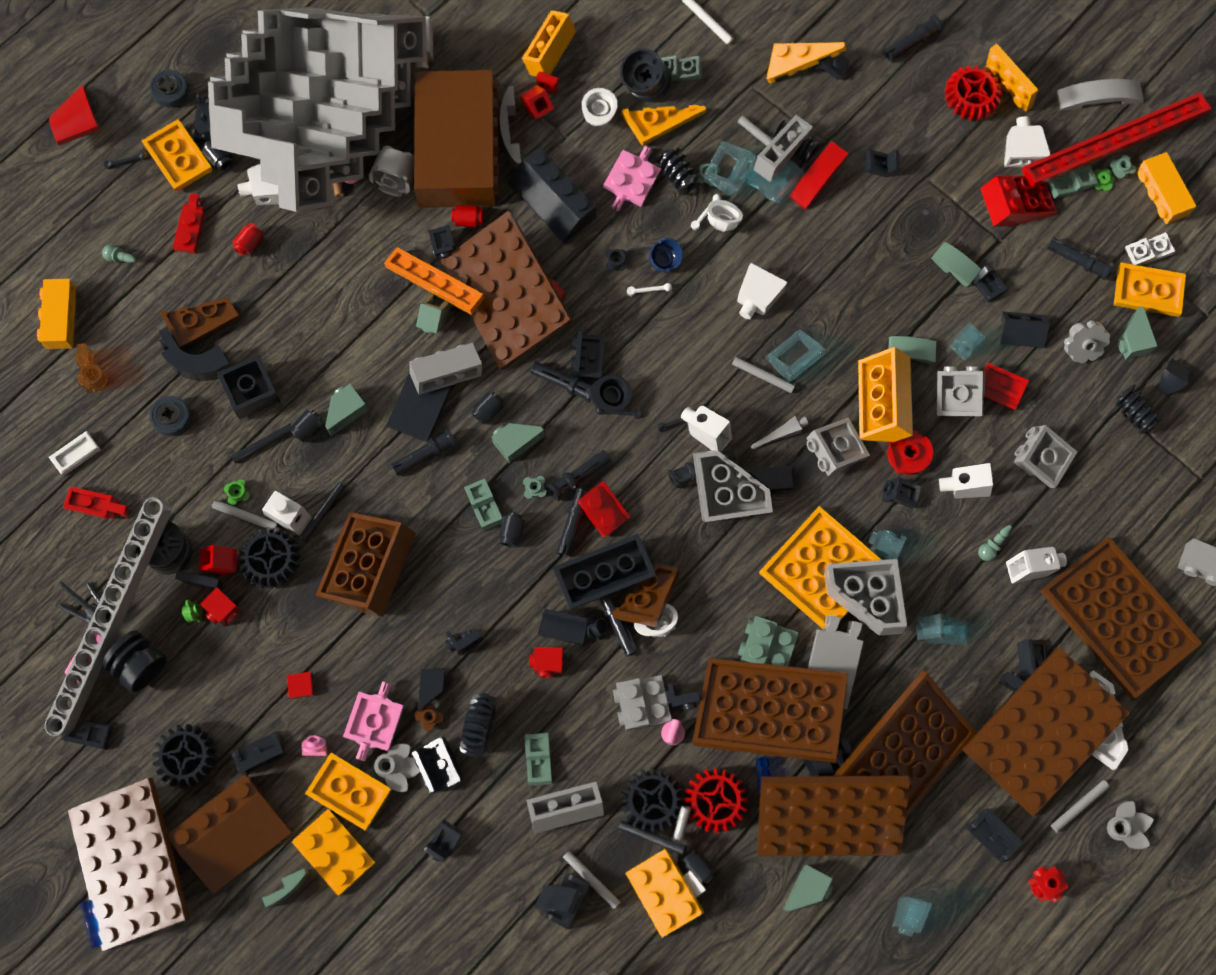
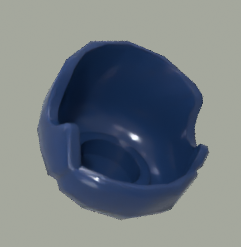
(666, 255)

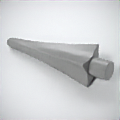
(789, 429)

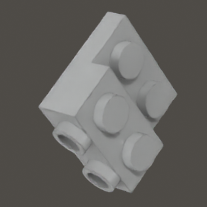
(960, 392)
(837, 446)
(1044, 455)
(642, 703)

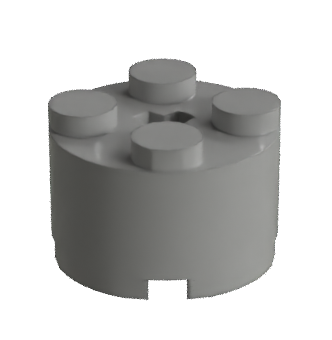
(393, 171)

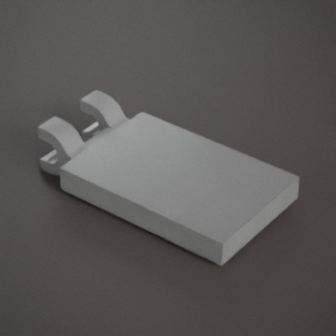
(837, 650)

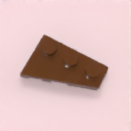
(198, 322)
(650, 598)

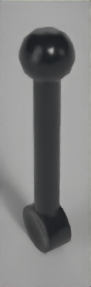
(109, 165)
(636, 413)
(663, 427)

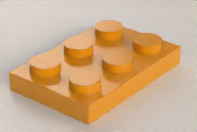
(1011, 78)
(177, 155)
(1149, 287)
(348, 791)
(333, 852)
(664, 892)

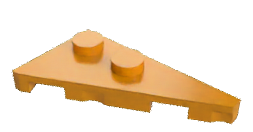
(799, 56)
(656, 122)

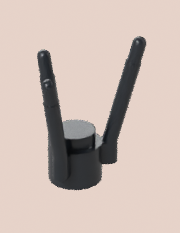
(90, 609)

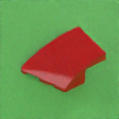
(73, 118)

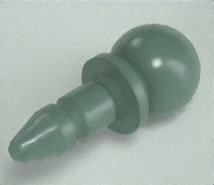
(115, 254)
(989, 550)

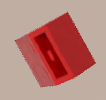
(1014, 201)

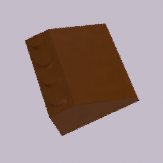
(366, 563)
(229, 834)

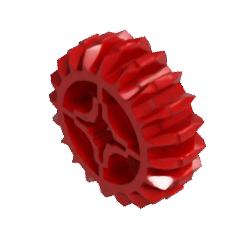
(977, 103)
(726, 803)

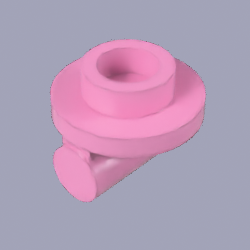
(673, 732)
(314, 746)

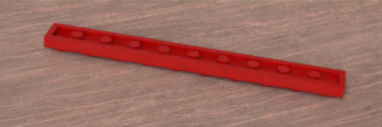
(1115, 140)

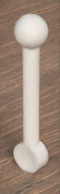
(695, 225)
(631, 290)

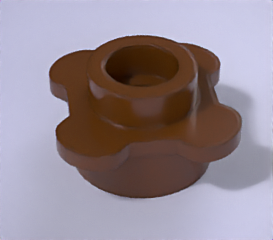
(429, 723)

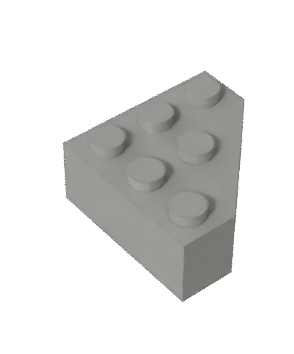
(727, 489)
(869, 593)

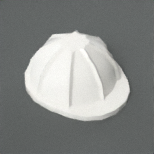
(599, 106)
(723, 215)
(665, 626)

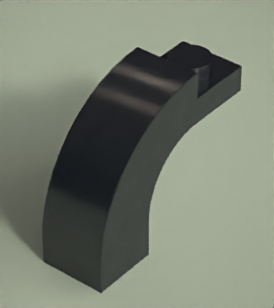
(194, 367)

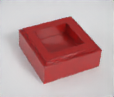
(547, 82)
(300, 685)

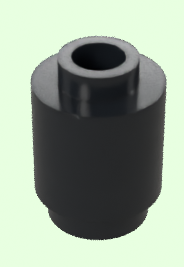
(218, 158)
(487, 407)
(306, 425)
(511, 530)
(698, 866)

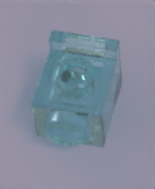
(967, 341)
(886, 544)

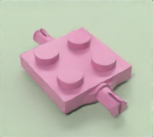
(631, 178)
(373, 721)

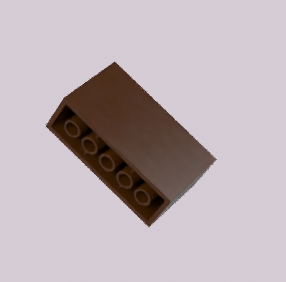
(456, 138)

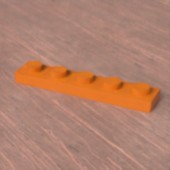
(434, 280)

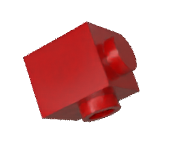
(536, 102)
(218, 560)
(220, 608)
(546, 661)

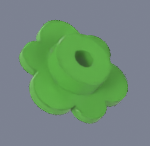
(1104, 179)

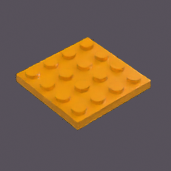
(801, 563)

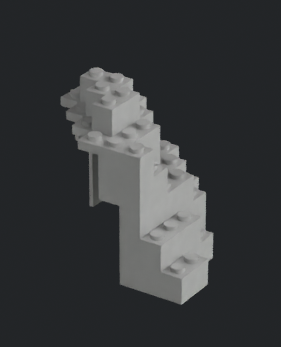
(314, 95)

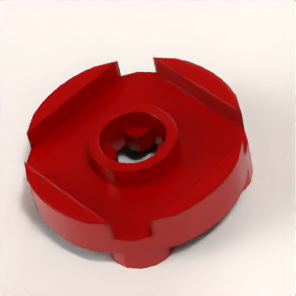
(904, 464)

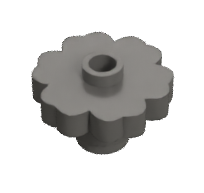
(1086, 341)

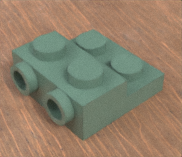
(767, 643)

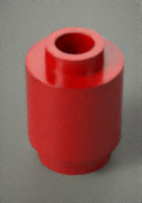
(467, 216)
(247, 239)

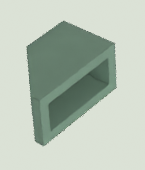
(433, 313)
(1137, 336)
(344, 409)
(516, 439)
(808, 889)

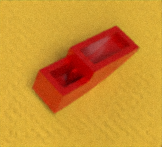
(819, 175)

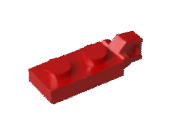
(189, 225)
(94, 504)

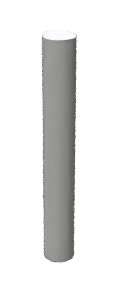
(754, 130)
(763, 375)
(244, 515)
(1080, 806)
(680, 828)
(591, 879)

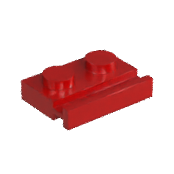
(1003, 386)
(603, 509)

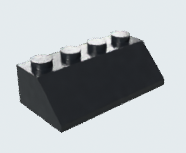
(552, 195)
(603, 572)

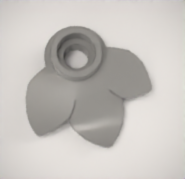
(401, 767)
(1132, 825)

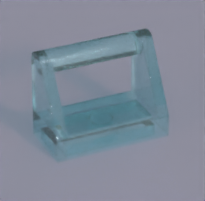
(734, 182)
(800, 365)

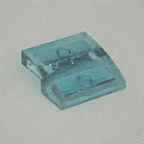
(779, 185)

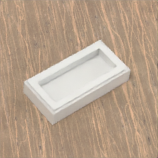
(74, 453)

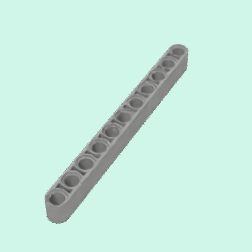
(99, 624)

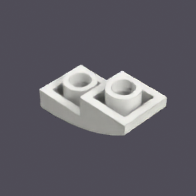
(1150, 250)

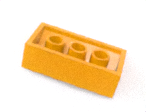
(885, 396)

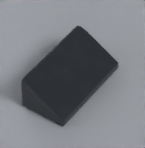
(1031, 656)

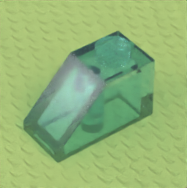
(941, 630)
(911, 915)

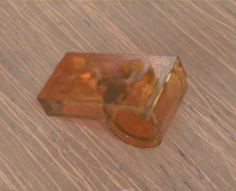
(87, 368)

